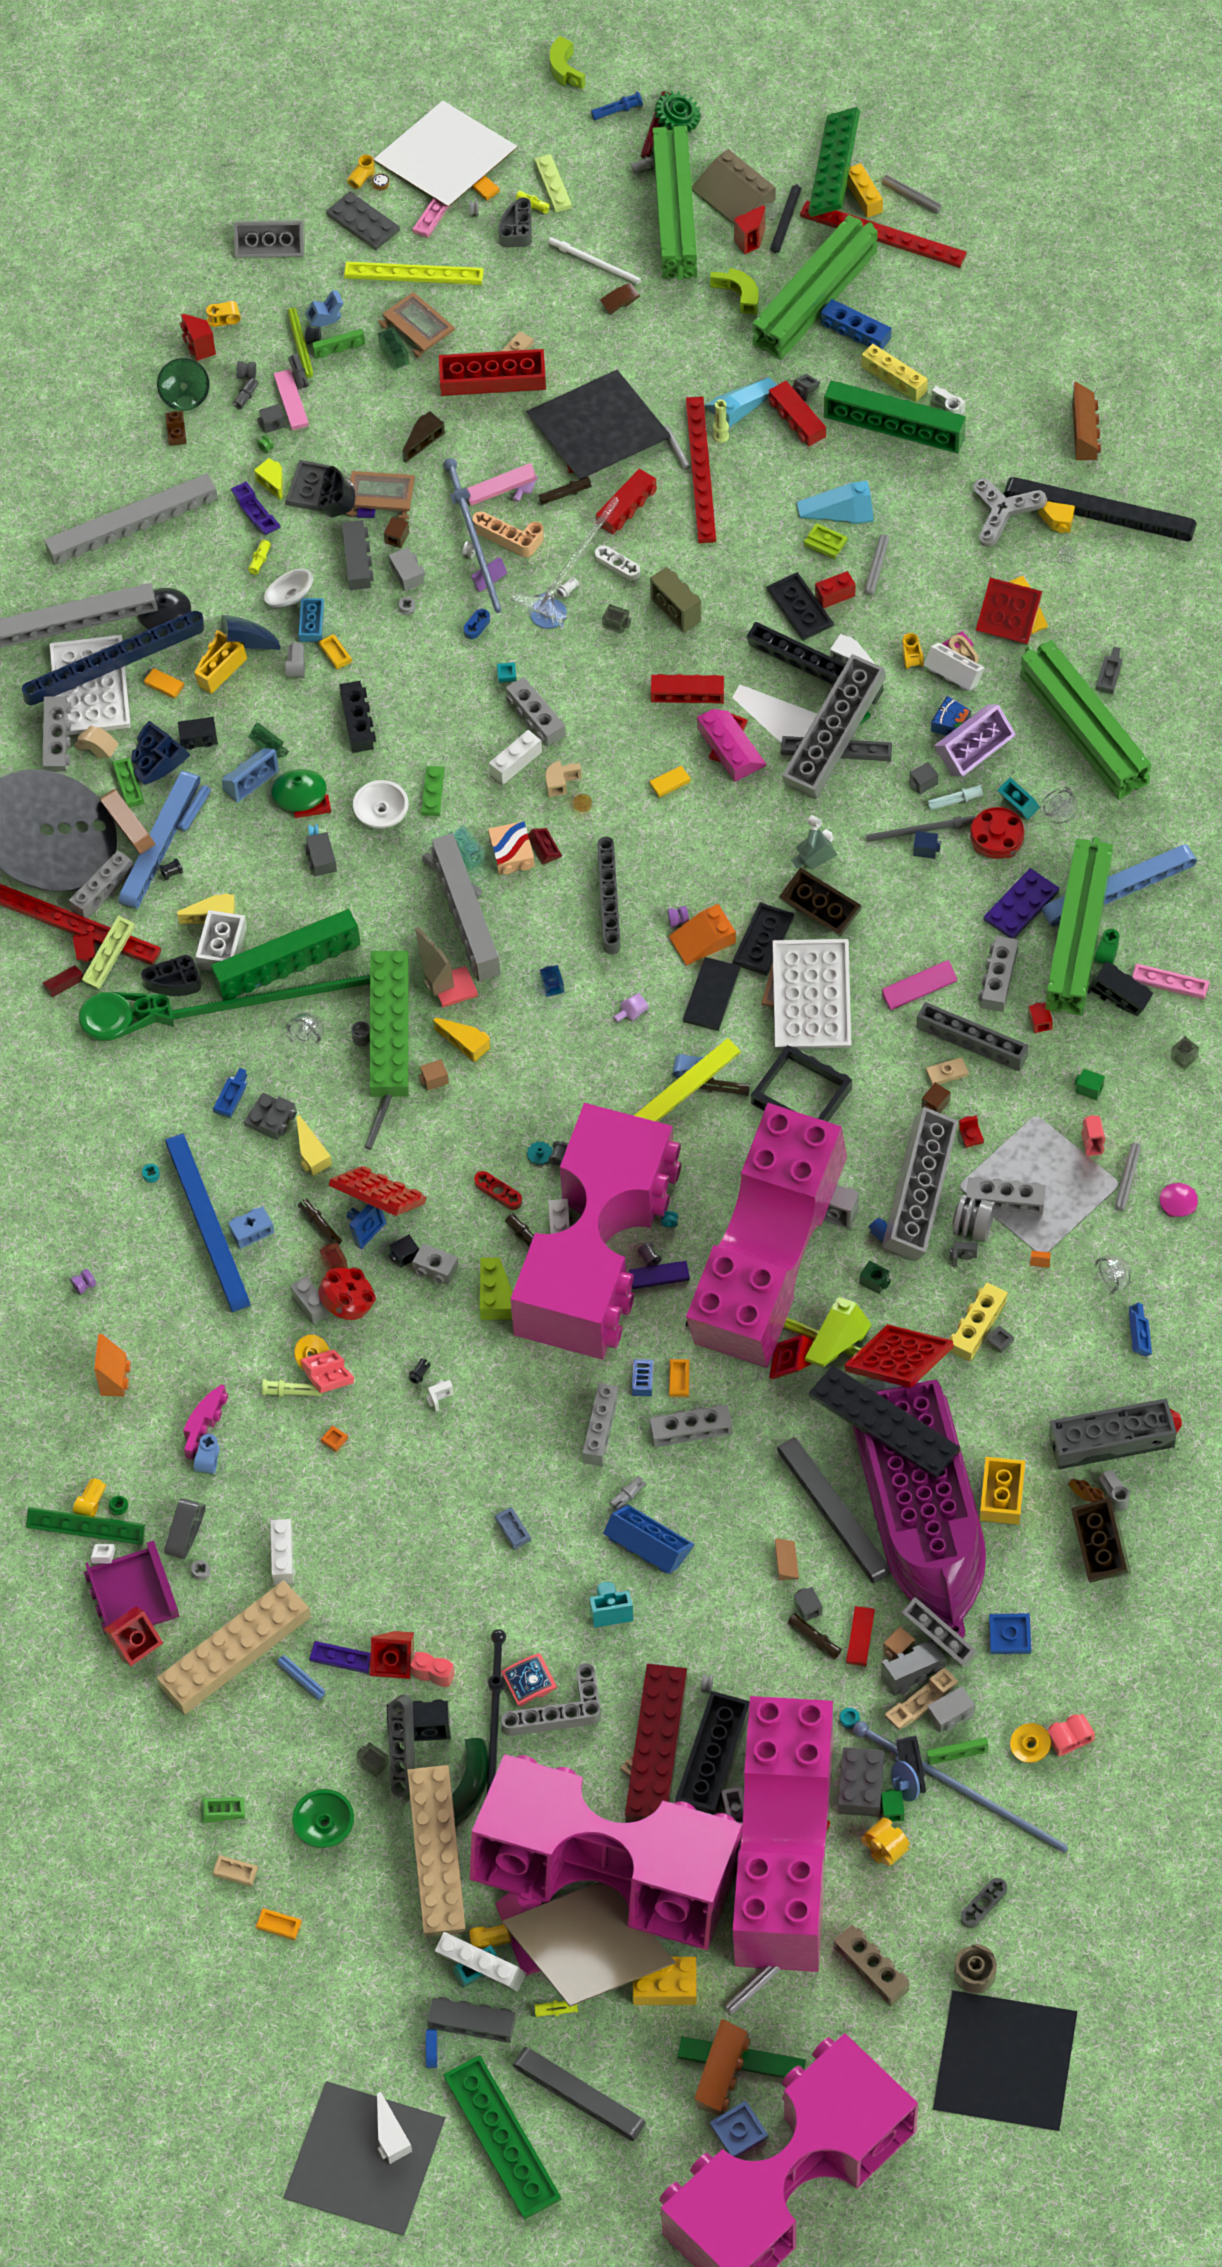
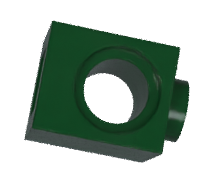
(874, 1270)

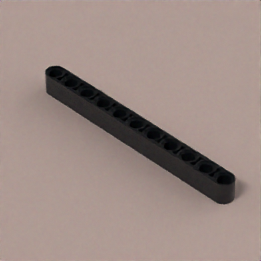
(1109, 510)

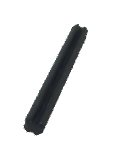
(785, 218)

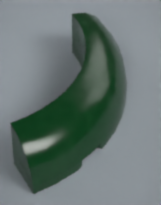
(473, 1781)

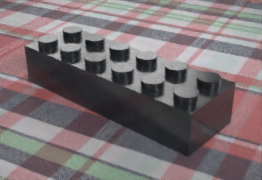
(713, 1752)

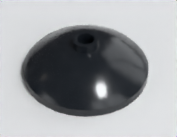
(175, 606)

